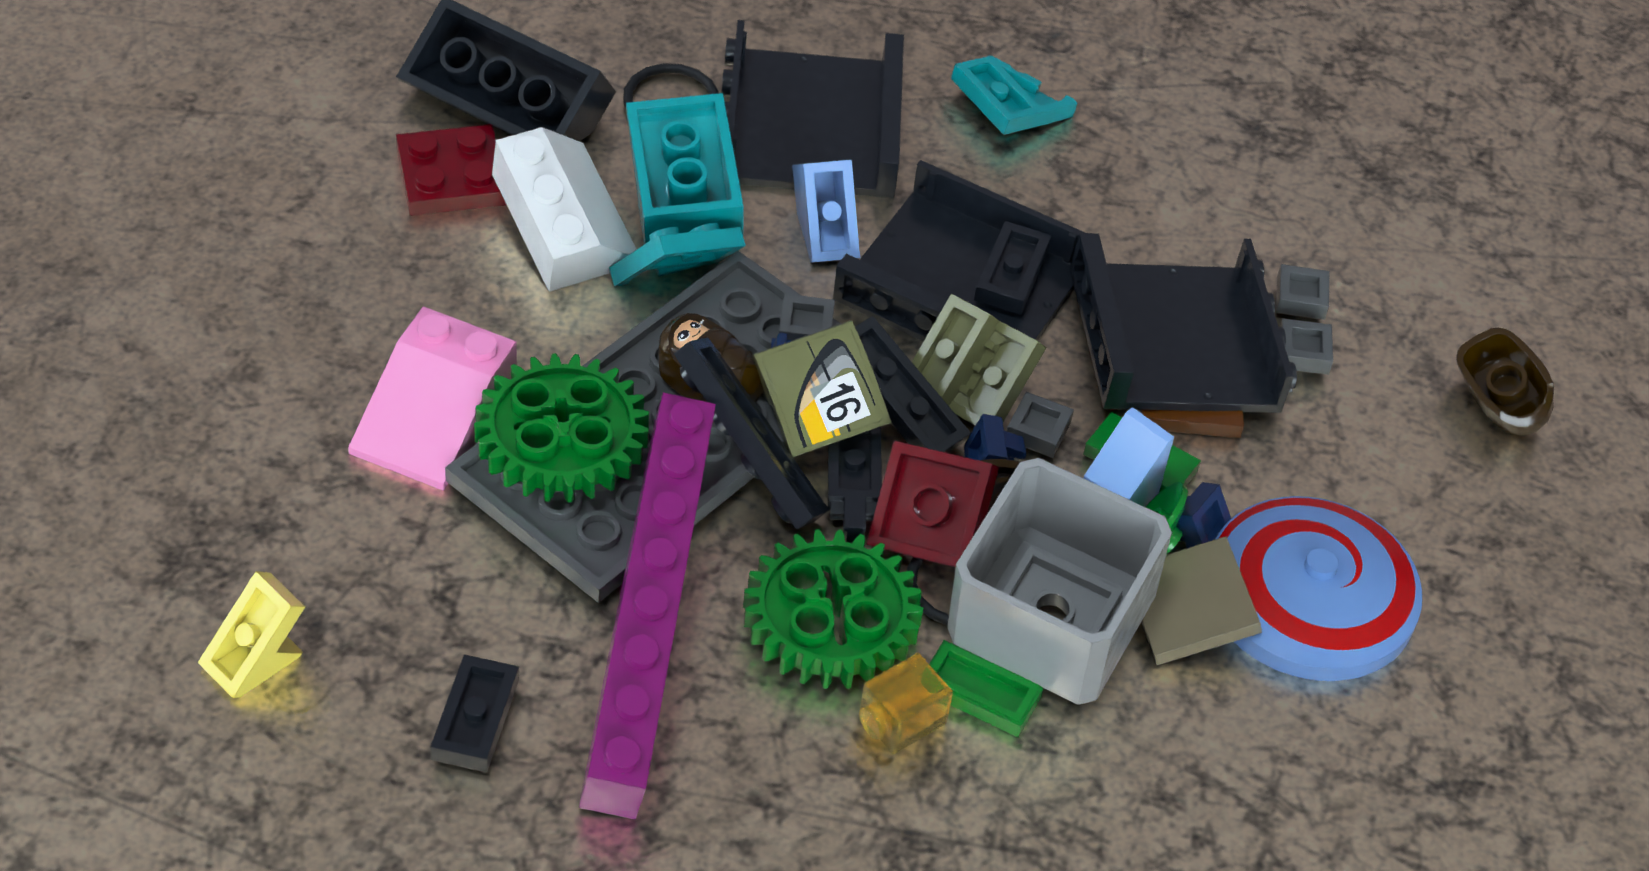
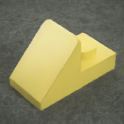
(254, 637)

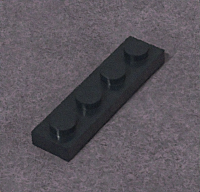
(762, 449)

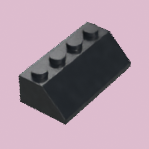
(504, 75)

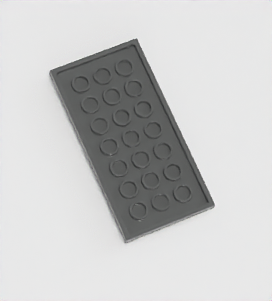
(593, 536)

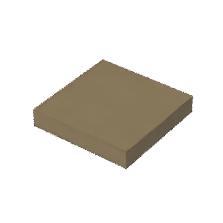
(1199, 603)

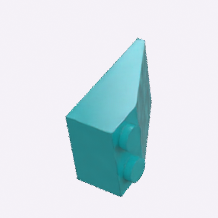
(684, 164)

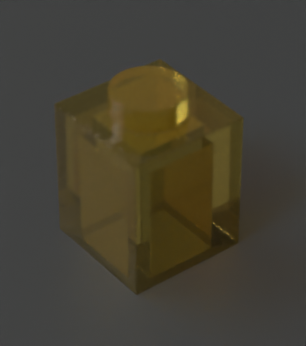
(905, 703)

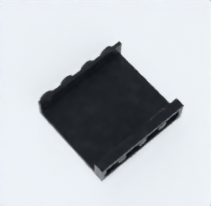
(814, 111)
(941, 248)
(1182, 334)

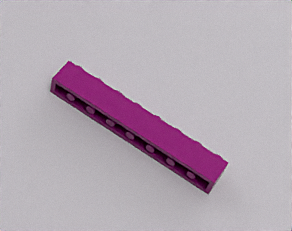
(647, 609)

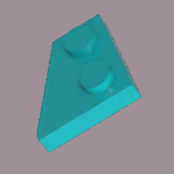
(1009, 97)
(676, 251)

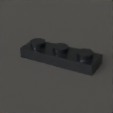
(909, 398)

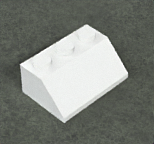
(560, 206)

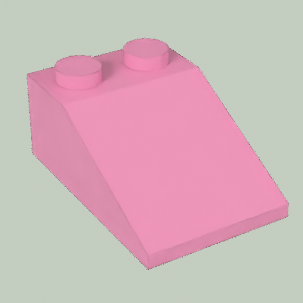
(429, 396)

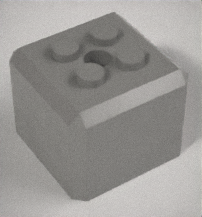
(1065, 547)

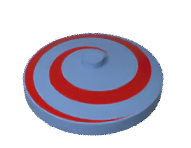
(1326, 586)

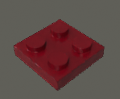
(448, 169)
(931, 503)

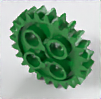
(561, 427)
(863, 594)

